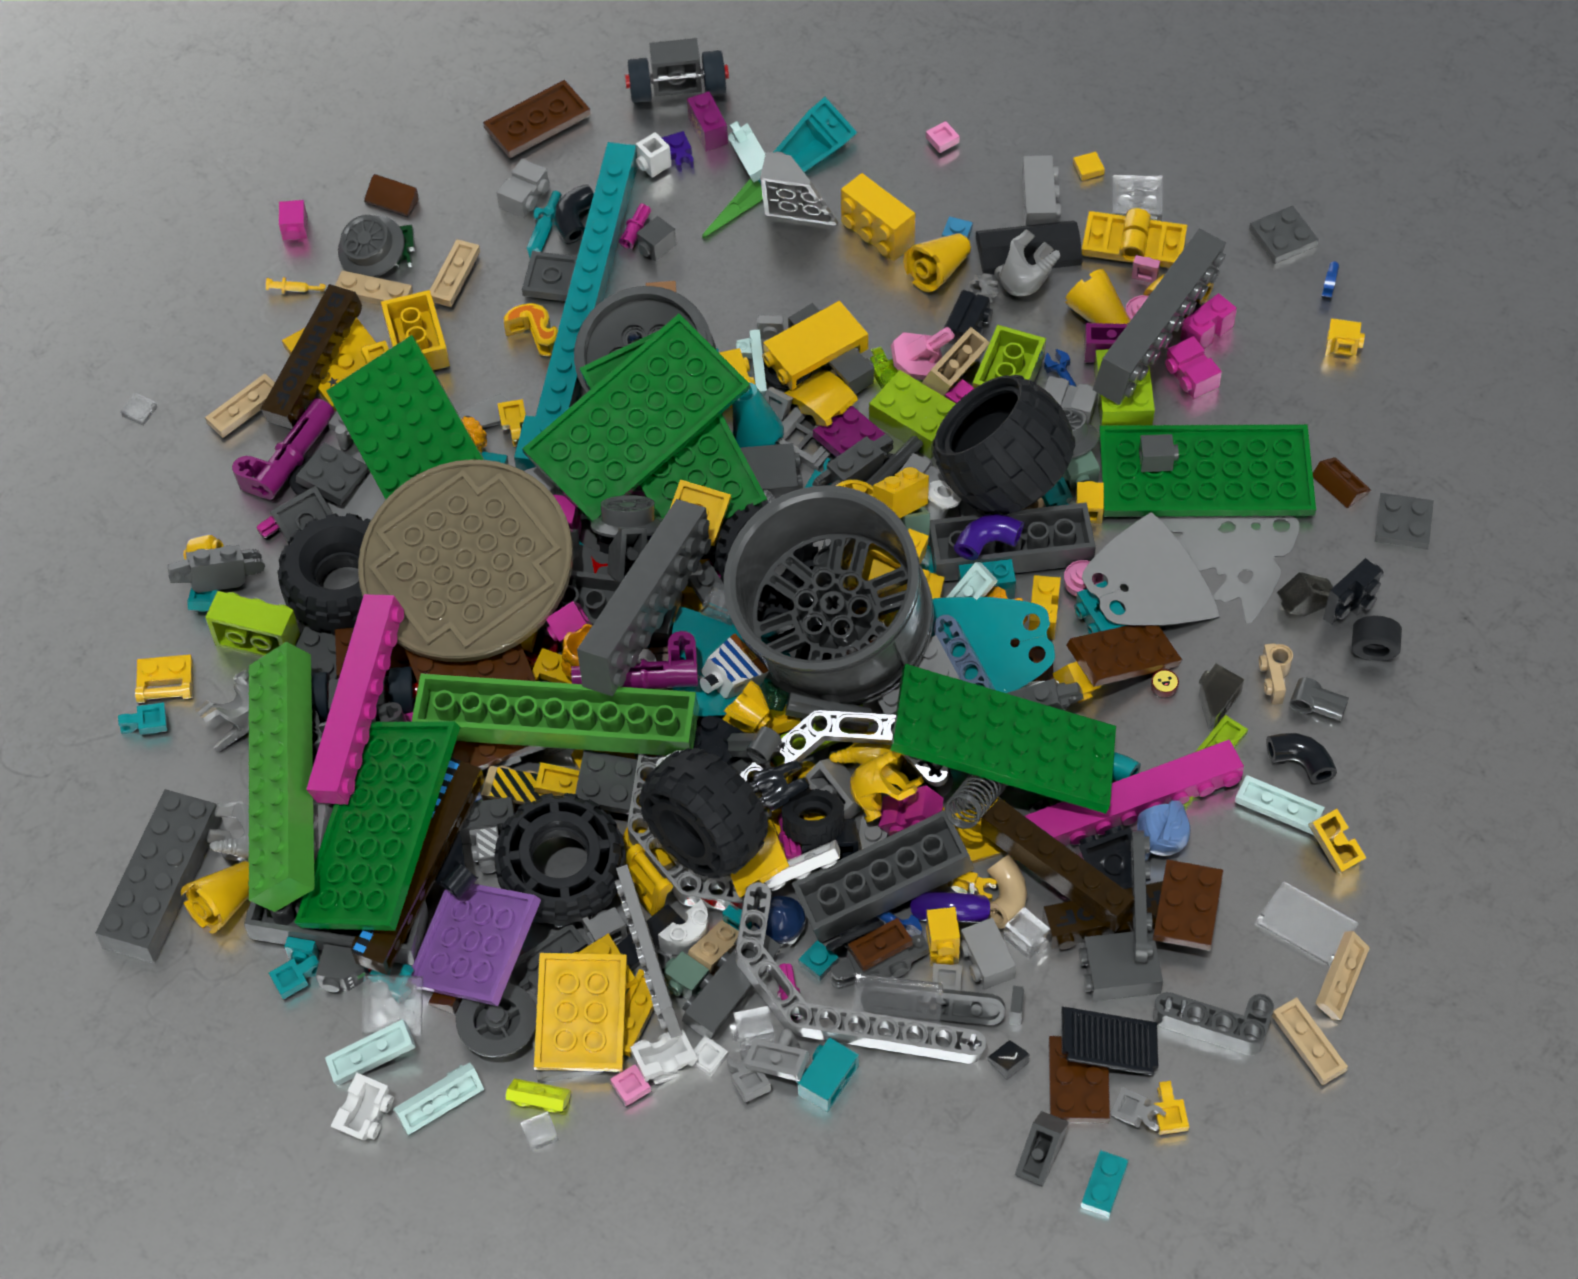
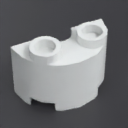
(684, 936)
(664, 1058)
(363, 1108)

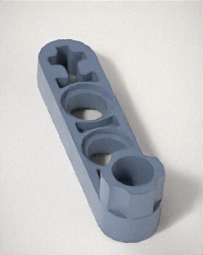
(965, 661)

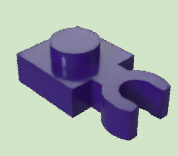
(680, 149)

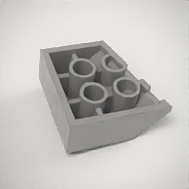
(790, 192)

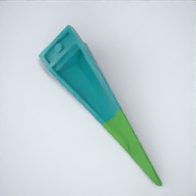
(811, 141)

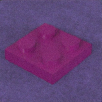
(846, 431)

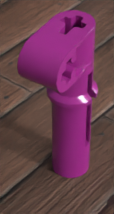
(288, 454)
(662, 674)

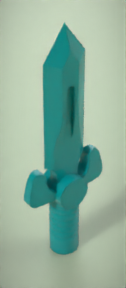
(543, 224)

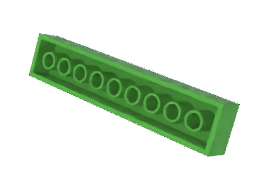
(560, 714)
(278, 778)

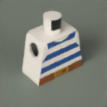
(732, 668)

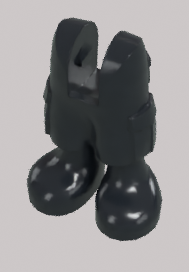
(773, 785)

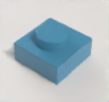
(956, 226)

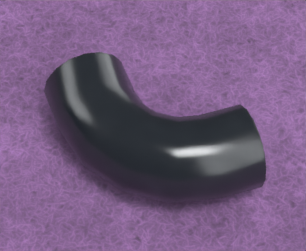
(568, 212)
(1304, 750)

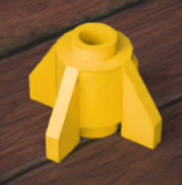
(748, 710)

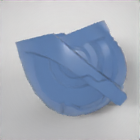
(1167, 828)

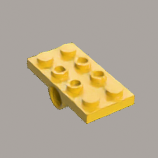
(1132, 235)

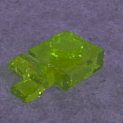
(883, 367)

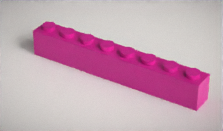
(355, 699)
(1175, 781)

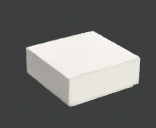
(709, 1056)

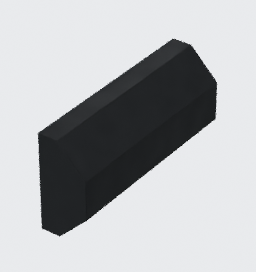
(1061, 236)

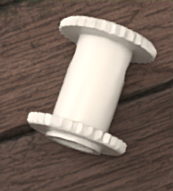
(941, 499)

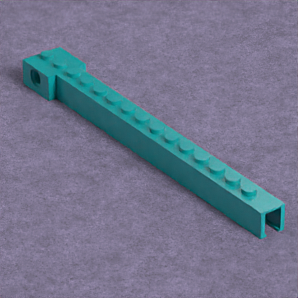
(585, 290)

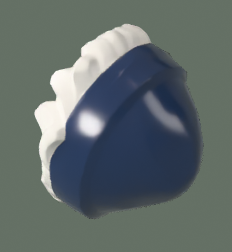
(784, 920)

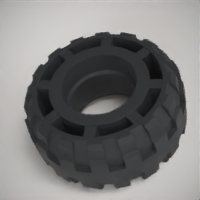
(309, 558)
(703, 813)
(570, 897)

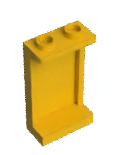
(813, 343)

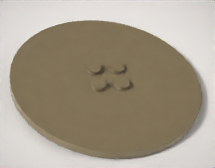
(470, 557)

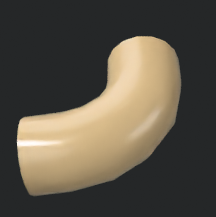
(1011, 891)

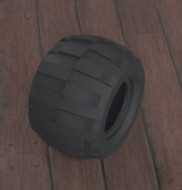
(1004, 445)

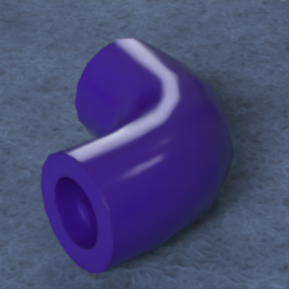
(986, 530)
(968, 907)

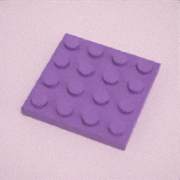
(475, 942)

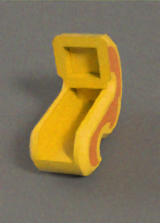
(536, 319)

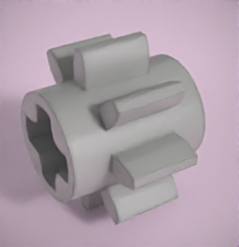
(984, 286)

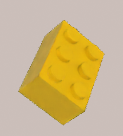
(877, 217)
(416, 317)

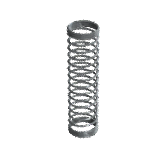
(973, 801)

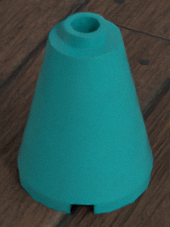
(755, 420)

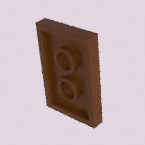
(1188, 904)
(1077, 1089)

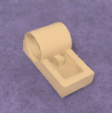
(1275, 671)
(714, 945)

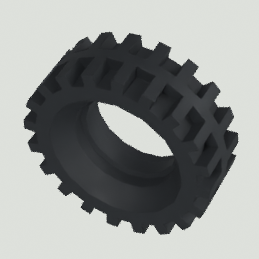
(727, 537)

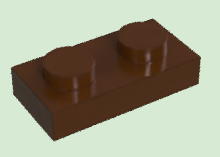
(880, 944)

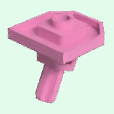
(919, 353)

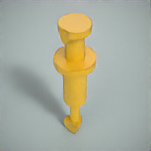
(292, 286)

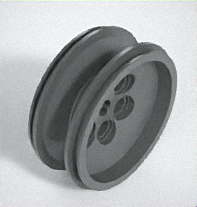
(631, 316)

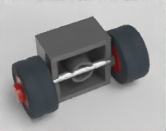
(676, 71)
(401, 690)

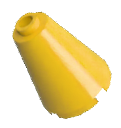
(935, 260)
(1097, 300)
(217, 896)

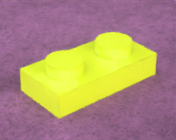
(537, 1094)

